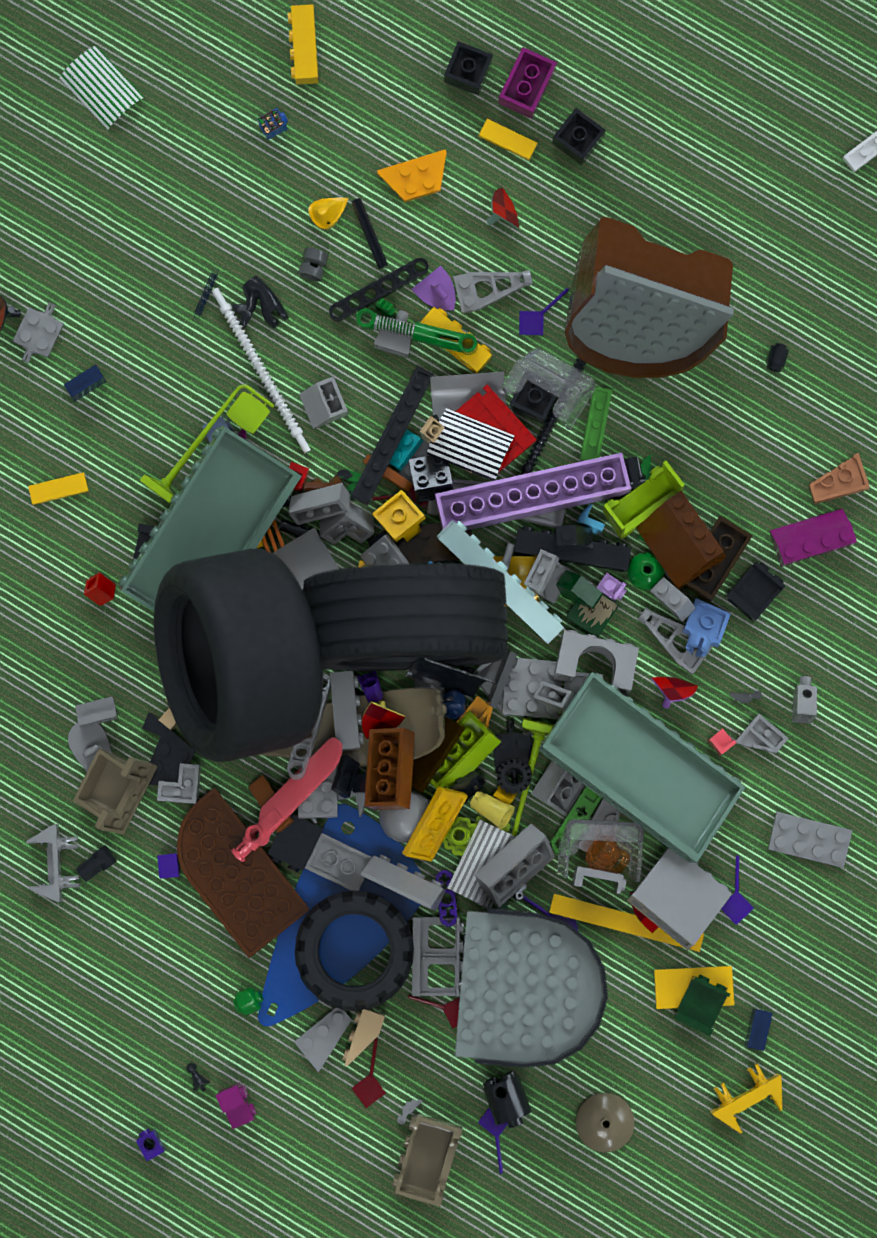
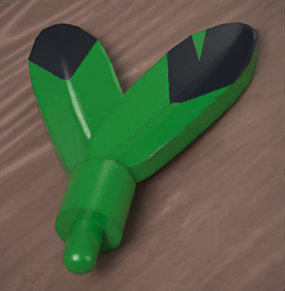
(351, 477)

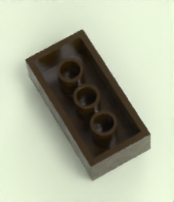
(733, 542)

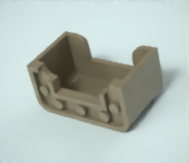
(427, 1159)

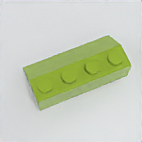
(468, 752)

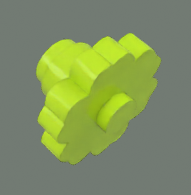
(459, 836)

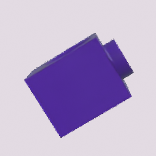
(147, 1152)

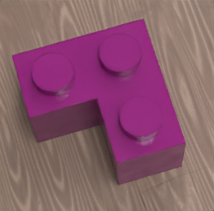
(235, 1105)

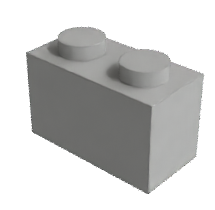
(673, 599)

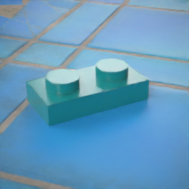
(406, 449)

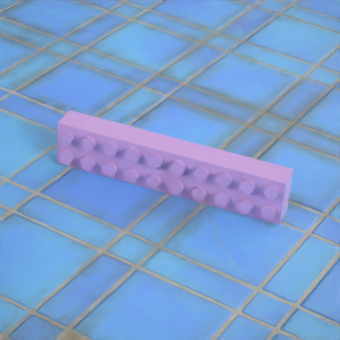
(534, 493)

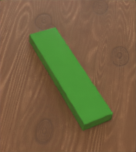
(596, 424)

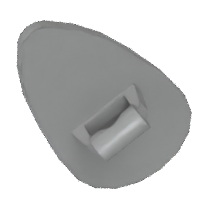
(86, 742)

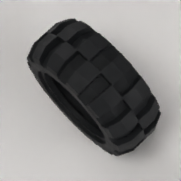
(321, 983)

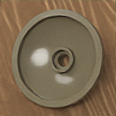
(597, 1110)

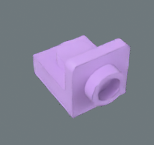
(611, 587)

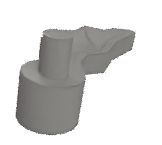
(408, 1108)

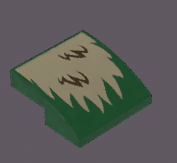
(592, 620)

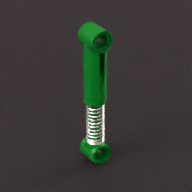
(419, 332)

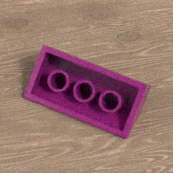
(812, 537)

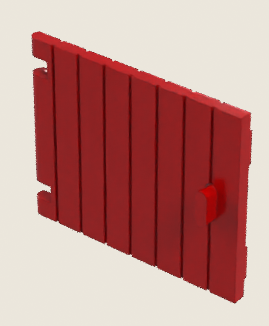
(493, 412)

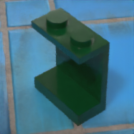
(701, 1004)

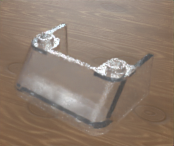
(626, 834)

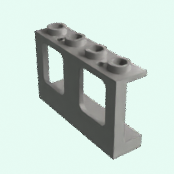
(425, 956)

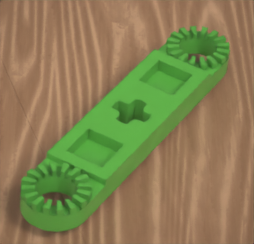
(589, 801)

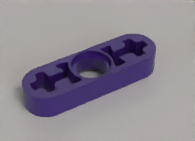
(453, 912)

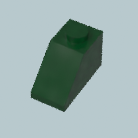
(578, 589)

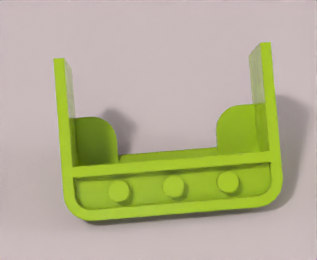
(640, 503)

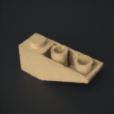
(367, 1030)

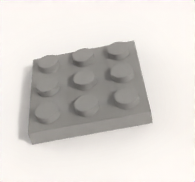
(524, 683)

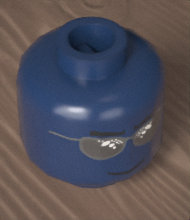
(455, 703)

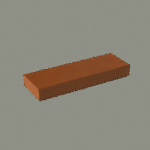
(263, 792)

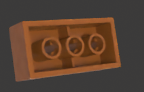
(389, 769)

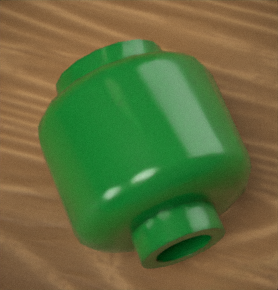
(248, 1001)

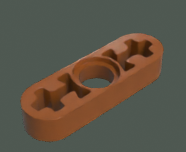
(393, 477)

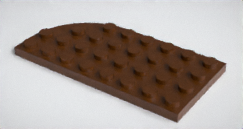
(245, 896)

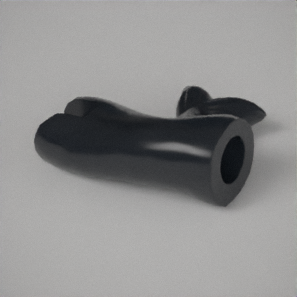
(258, 289)

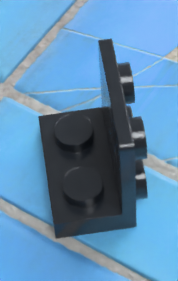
(430, 477)

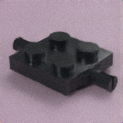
(514, 746)

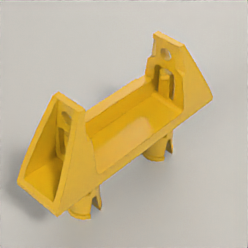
(762, 1089)

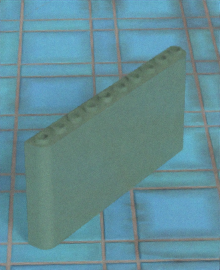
(218, 511)
(642, 768)

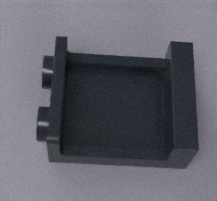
(755, 591)
(295, 843)

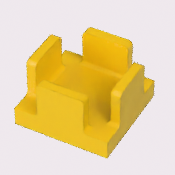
(399, 517)

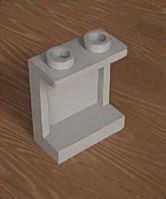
(545, 575)
(580, 872)

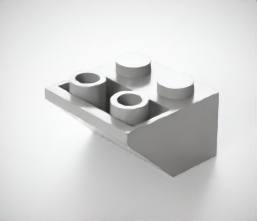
(323, 403)

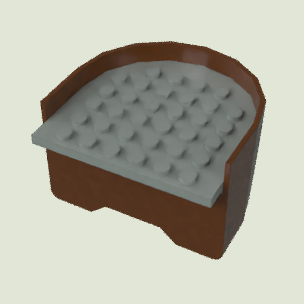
(645, 305)

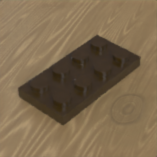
(426, 546)

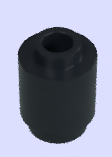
(777, 357)

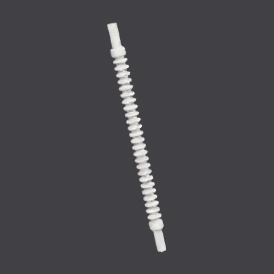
(296, 431)

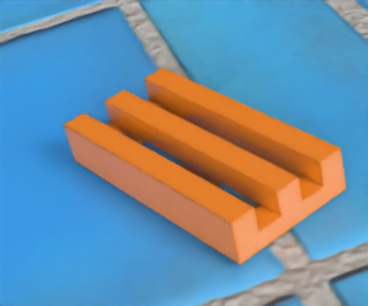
(272, 538)

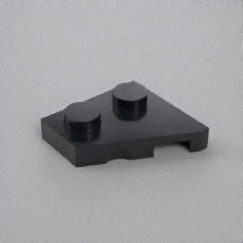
(469, 784)

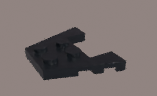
(168, 753)

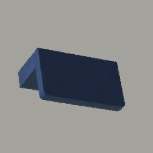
(85, 383)
(758, 1029)

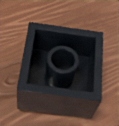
(468, 68)
(578, 136)
(533, 402)

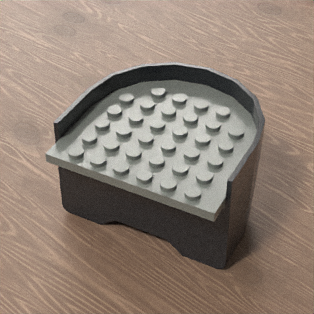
(527, 989)

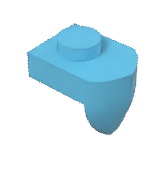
(585, 521)

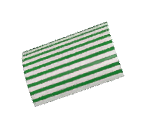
(100, 86)

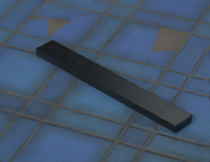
(392, 436)

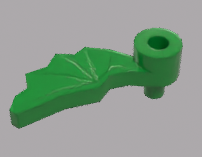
(646, 467)

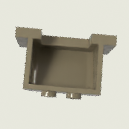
(114, 789)

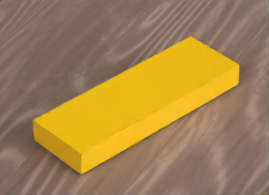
(507, 139)
(58, 488)

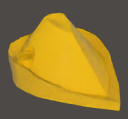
(326, 211)

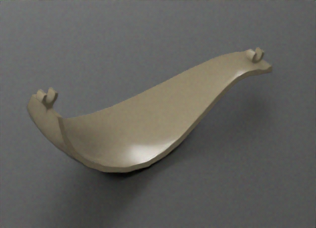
(422, 713)

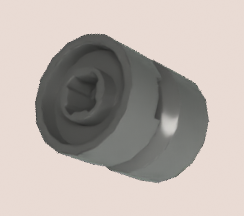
(315, 258)

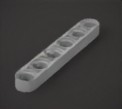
(308, 744)

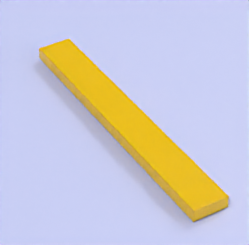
(610, 919)

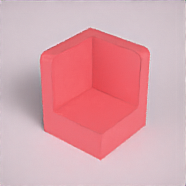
(721, 742)

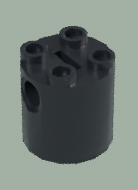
(507, 1106)

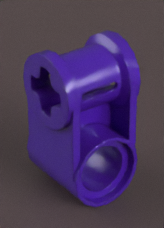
(371, 686)

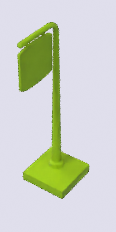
(245, 412)
(540, 730)

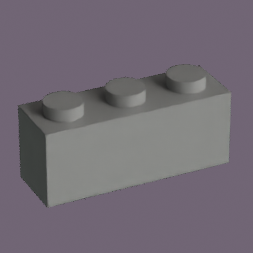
(319, 504)

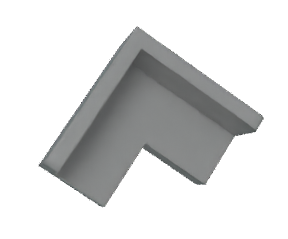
(352, 523)
(185, 790)

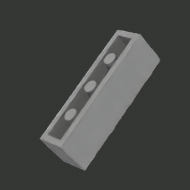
(345, 710)

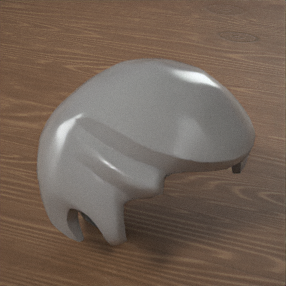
(402, 823)

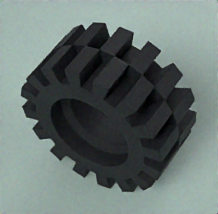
(514, 787)

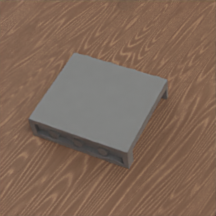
(680, 898)

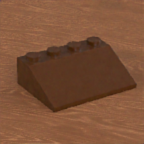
(680, 540)

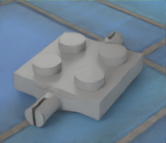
(38, 332)

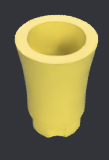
(492, 809)

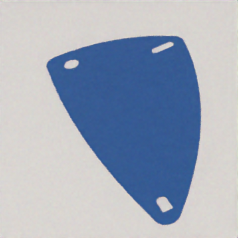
(347, 941)

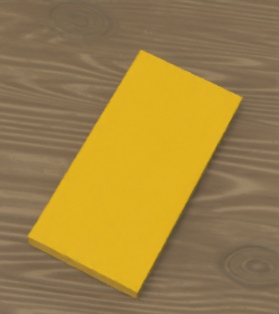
(435, 824)
(673, 983)

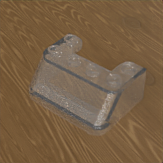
(555, 377)

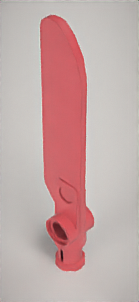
(290, 797)

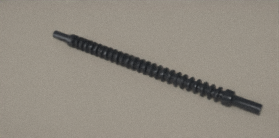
(527, 468)

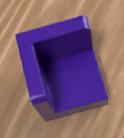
(168, 866)

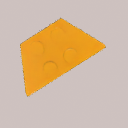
(416, 177)

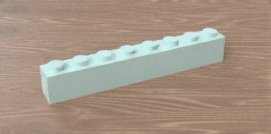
(517, 597)

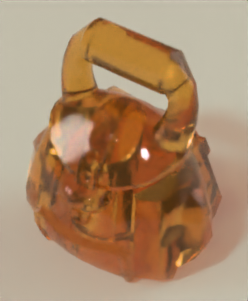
(604, 855)

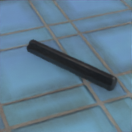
(369, 233)

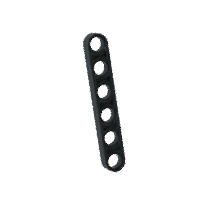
(377, 287)

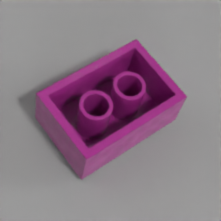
(527, 83)

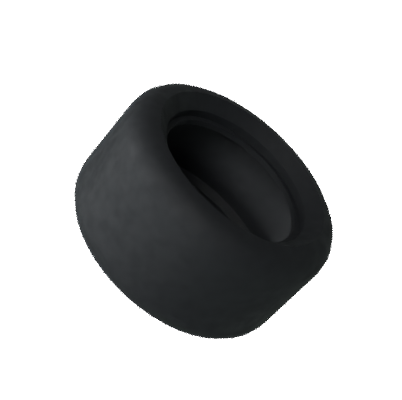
(238, 654)

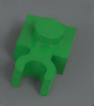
(386, 308)

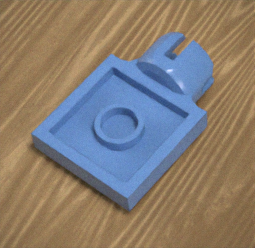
(705, 627)

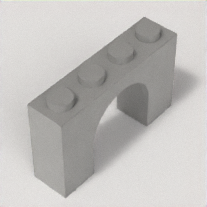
(621, 656)

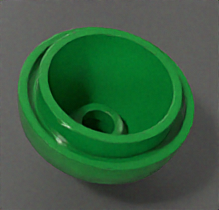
(636, 572)

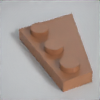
(840, 482)

